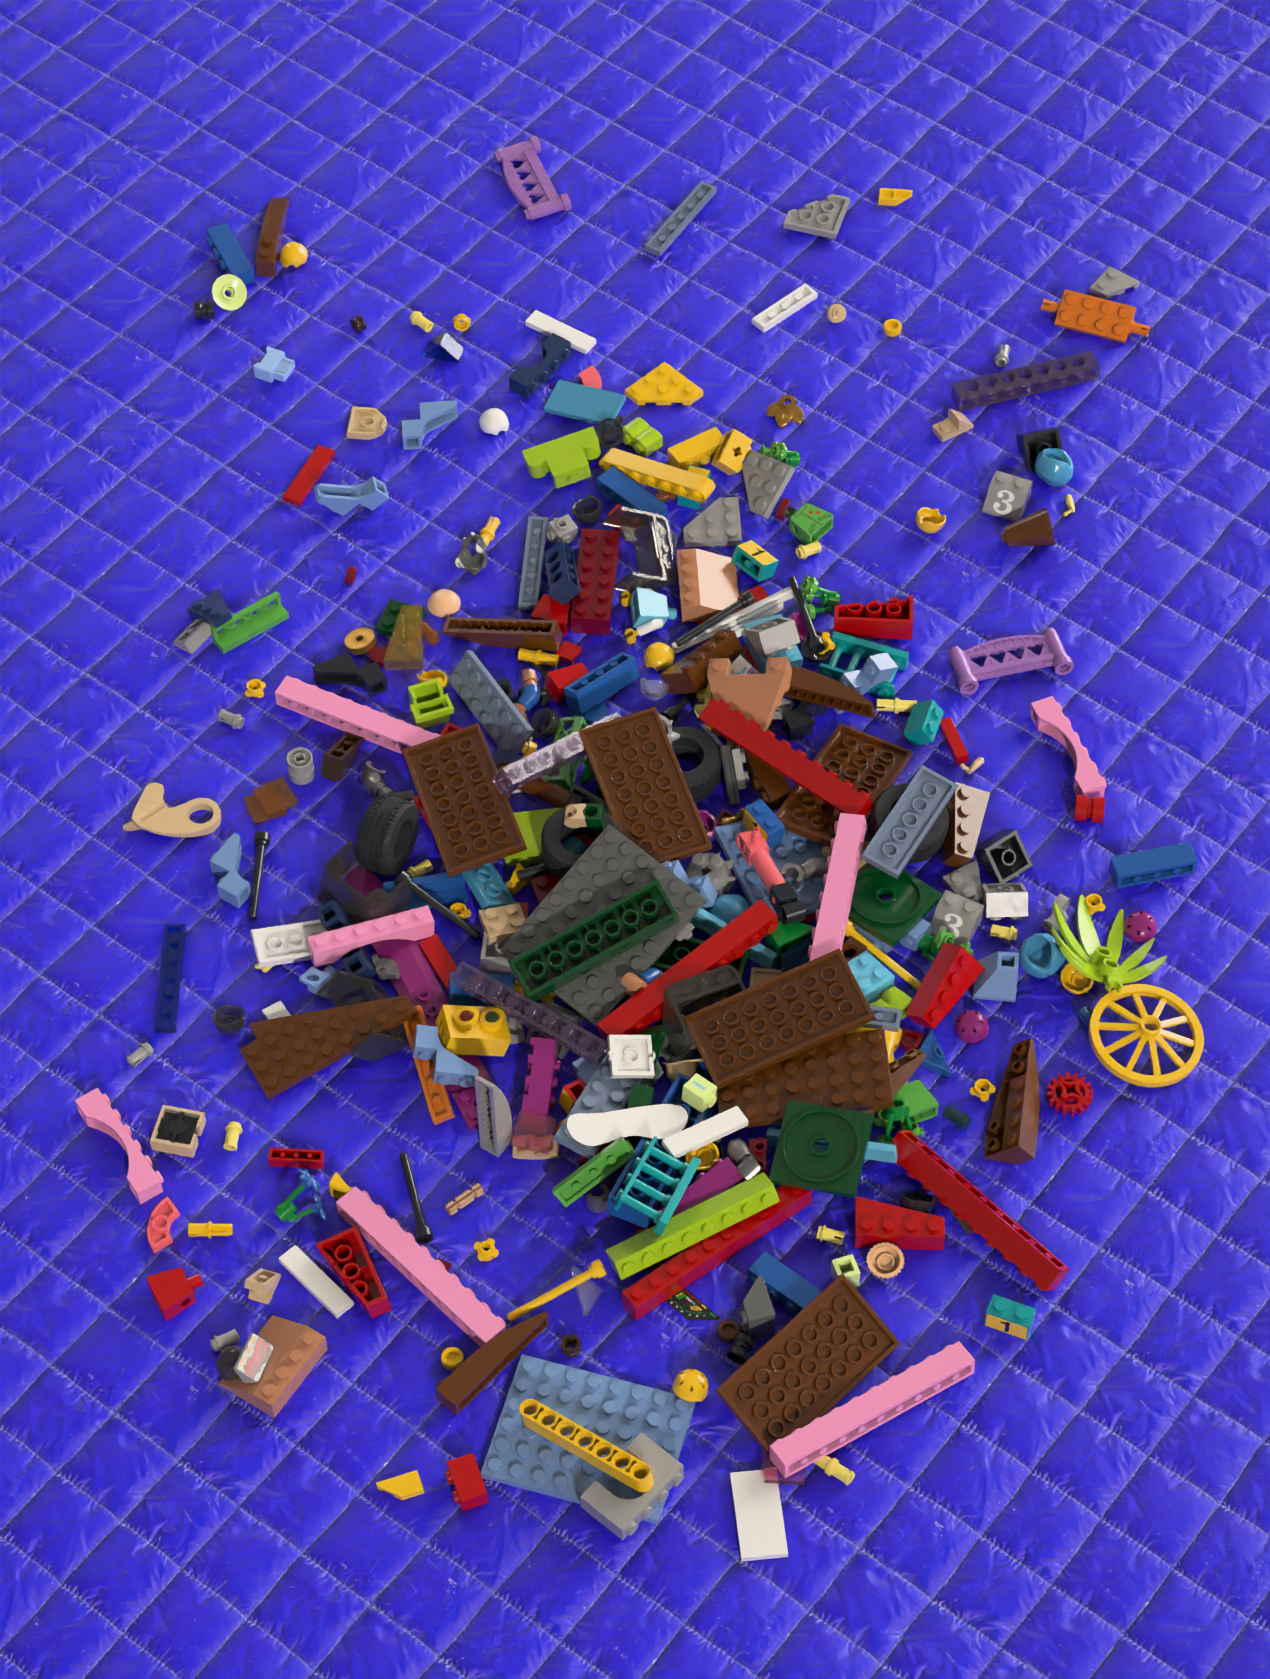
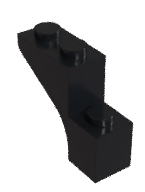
(345, 672)
(800, 721)

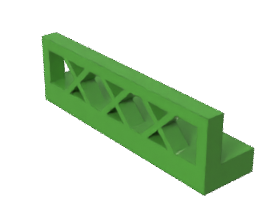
(249, 626)
(568, 772)
(593, 1171)

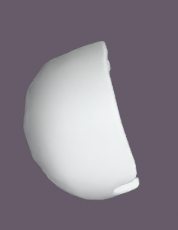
(493, 421)

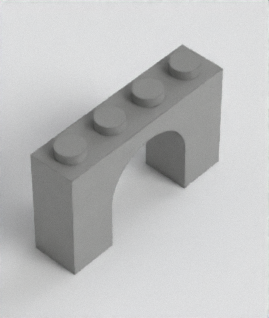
(624, 1515)

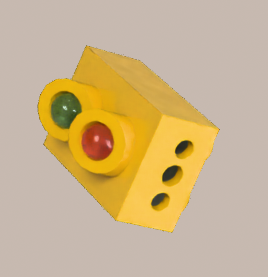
(473, 1030)

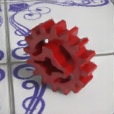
(1069, 1094)

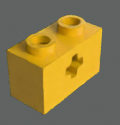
(732, 452)

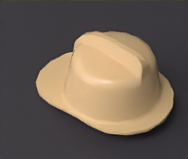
(685, 1067)

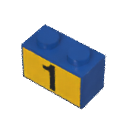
(762, 817)

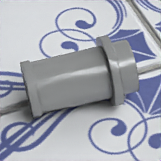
(1001, 358)
(234, 720)
(144, 1051)
(224, 1340)

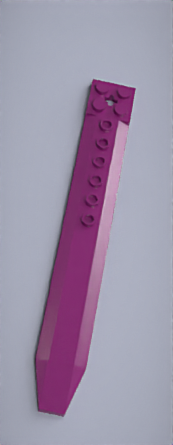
(422, 989)

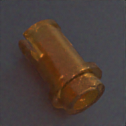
(665, 496)
(431, 636)

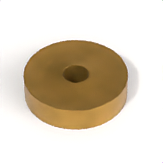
(360, 641)

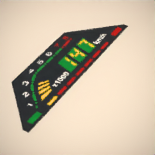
(690, 1306)

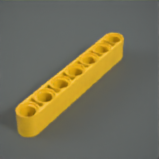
(659, 475)
(592, 1453)

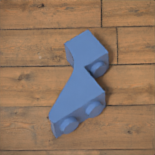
(431, 417)
(345, 497)
(875, 670)
(226, 865)
(700, 884)
(910, 941)
(447, 1066)

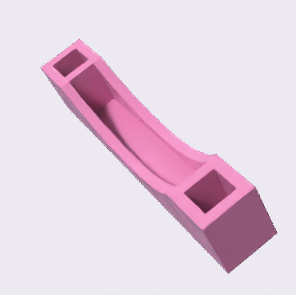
(1049, 718)
(334, 944)
(98, 1114)

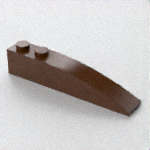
(271, 237)
(506, 632)
(827, 692)
(767, 781)
(487, 1363)

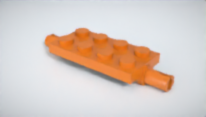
(1095, 316)

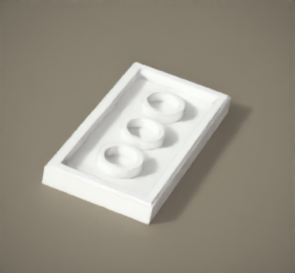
(284, 942)
(758, 1516)

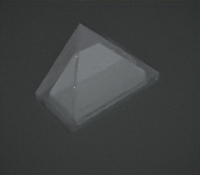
(586, 1292)

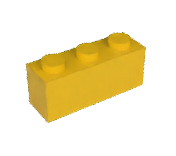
(696, 450)

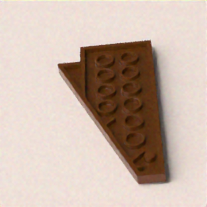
(305, 1043)

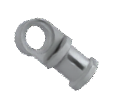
(1062, 902)

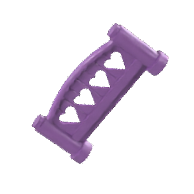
(527, 152)
(970, 673)

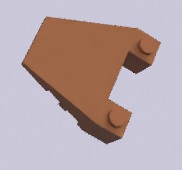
(751, 694)

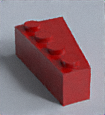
(876, 619)
(943, 985)
(903, 1227)
(352, 1265)

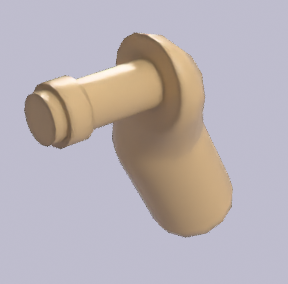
(975, 765)

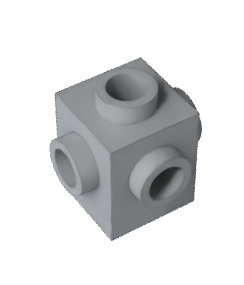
(562, 529)

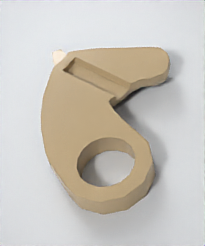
(156, 816)

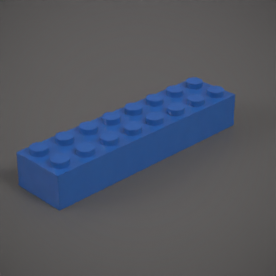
(628, 1213)

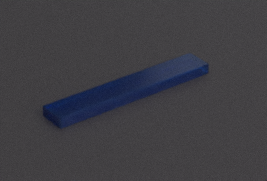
(170, 978)

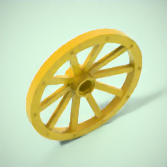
(1145, 1036)

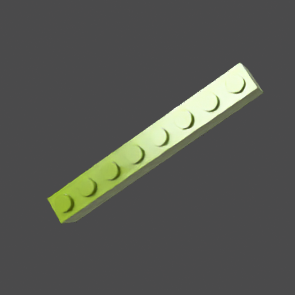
(693, 1225)

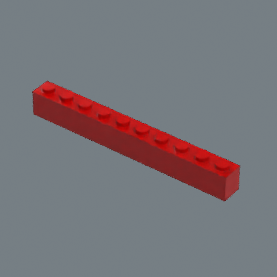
(784, 759)
(715, 952)
(979, 1212)
(710, 1253)

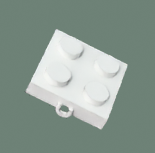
(630, 1056)

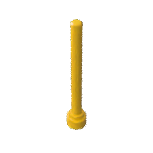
(850, 931)
(595, 1270)

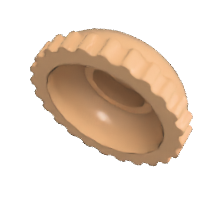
(443, 603)
(885, 1260)

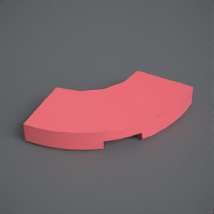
(590, 377)
(160, 1223)

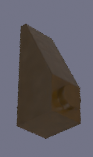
(341, 756)

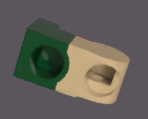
(585, 816)

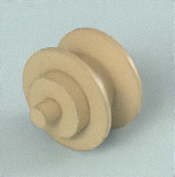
(836, 313)

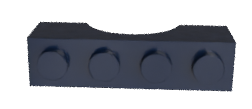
(527, 380)
(357, 961)

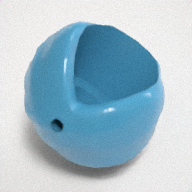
(1054, 466)
(729, 907)
(1041, 955)

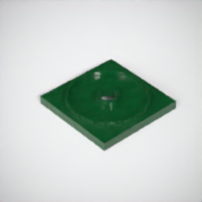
(895, 917)
(836, 1169)

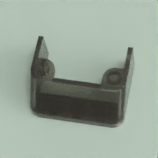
(653, 548)
(356, 905)
(353, 989)
(694, 994)

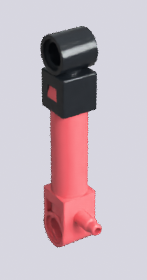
(782, 894)

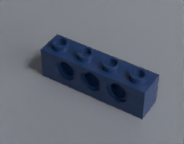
(562, 573)

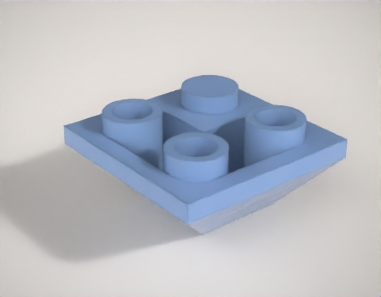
(999, 978)

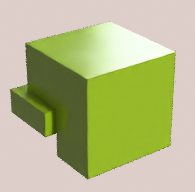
(429, 704)

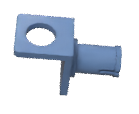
(317, 978)

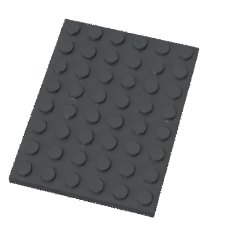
(599, 878)

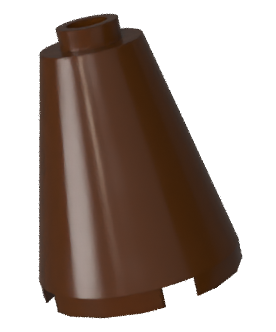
(1030, 531)

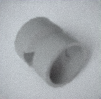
(300, 766)

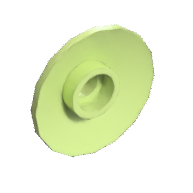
(236, 289)

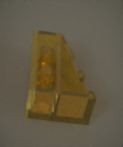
(406, 642)

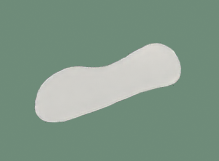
(643, 1121)

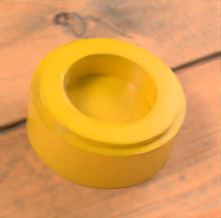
(892, 327)
(451, 1357)

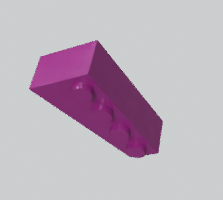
(541, 1079)
(717, 1180)

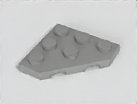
(820, 217)
(764, 482)
(715, 525)

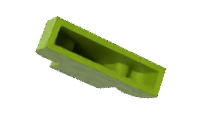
(564, 457)
(531, 827)

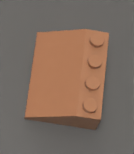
(705, 584)
(292, 1359)

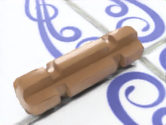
(464, 1199)

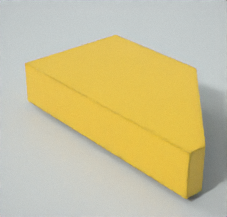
(893, 197)
(402, 1486)

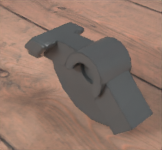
(386, 968)

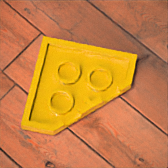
(663, 387)

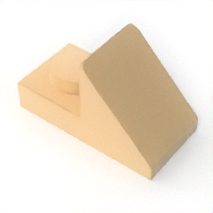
(952, 426)
(262, 1285)

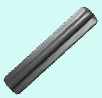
(730, 776)

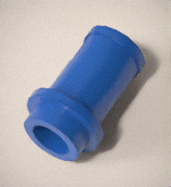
(1085, 1016)

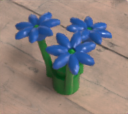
(287, 1209)

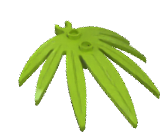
(1098, 961)

